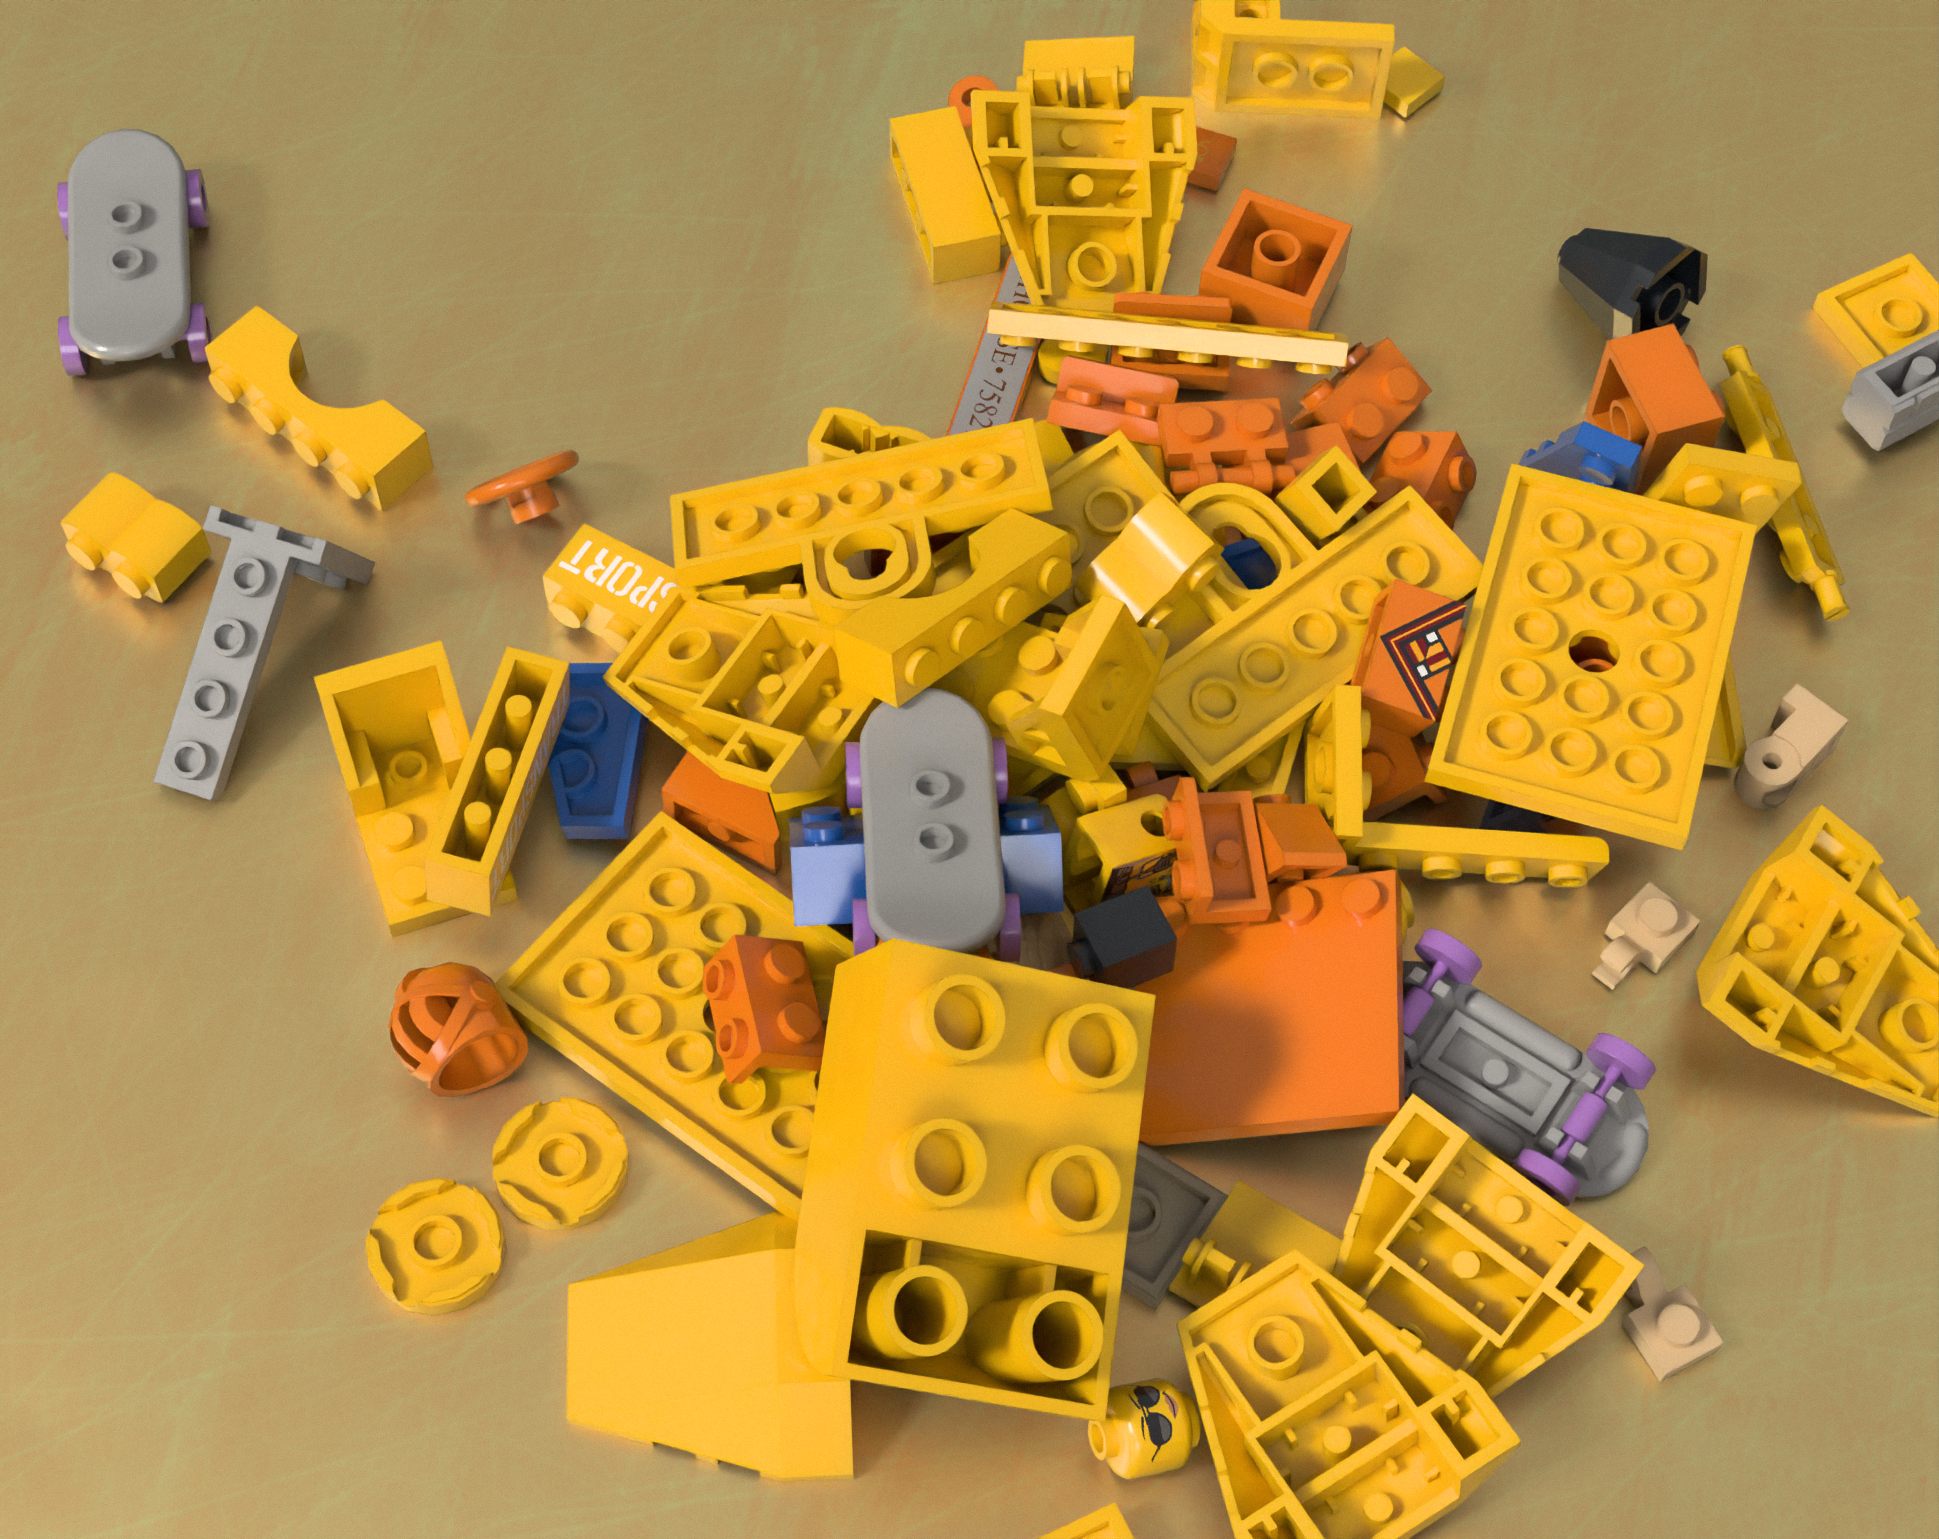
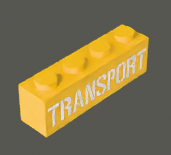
(606, 586)
(497, 781)

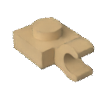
(1644, 931)
(1667, 1325)

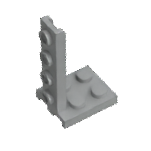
(238, 642)

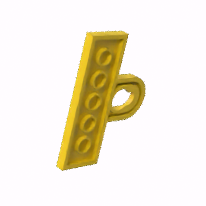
(859, 504)
(1291, 641)

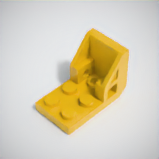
(1287, 63)
(1064, 693)
(399, 754)

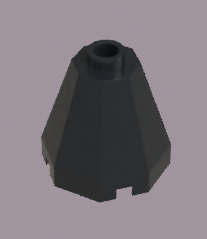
(1632, 279)

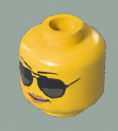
(1146, 1429)

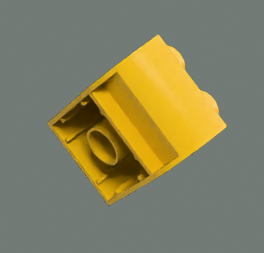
(971, 1179)

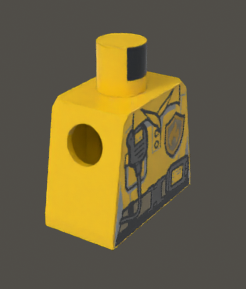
(1118, 853)

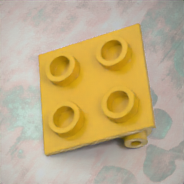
(1079, 72)
(1244, 1239)

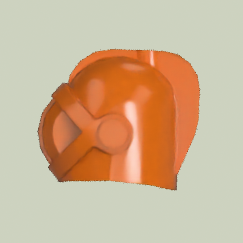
(455, 1030)

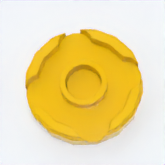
(560, 1163)
(436, 1246)

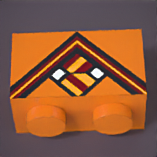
(1408, 657)

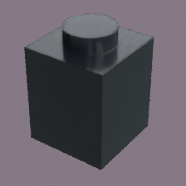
(1123, 941)

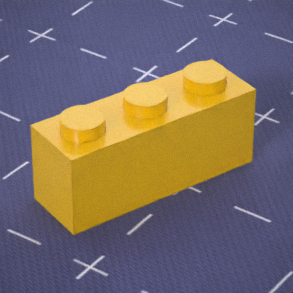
(946, 195)

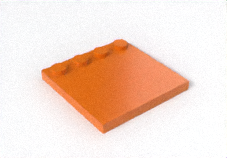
(1280, 1016)

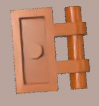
(1225, 434)

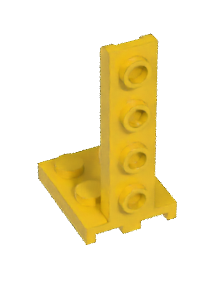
(1741, 489)
(1343, 791)

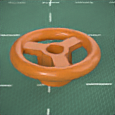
(525, 487)

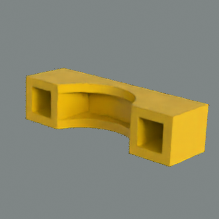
(366, 447)
(909, 643)

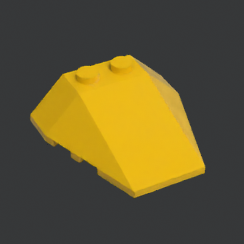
(1086, 191)
(745, 685)
(1831, 967)
(1474, 1253)
(709, 1357)
(1332, 1412)

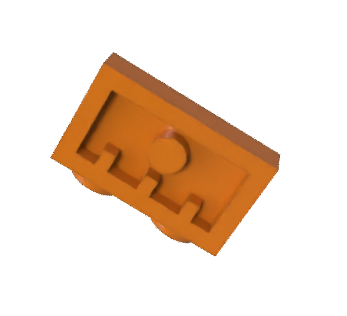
(1110, 398)

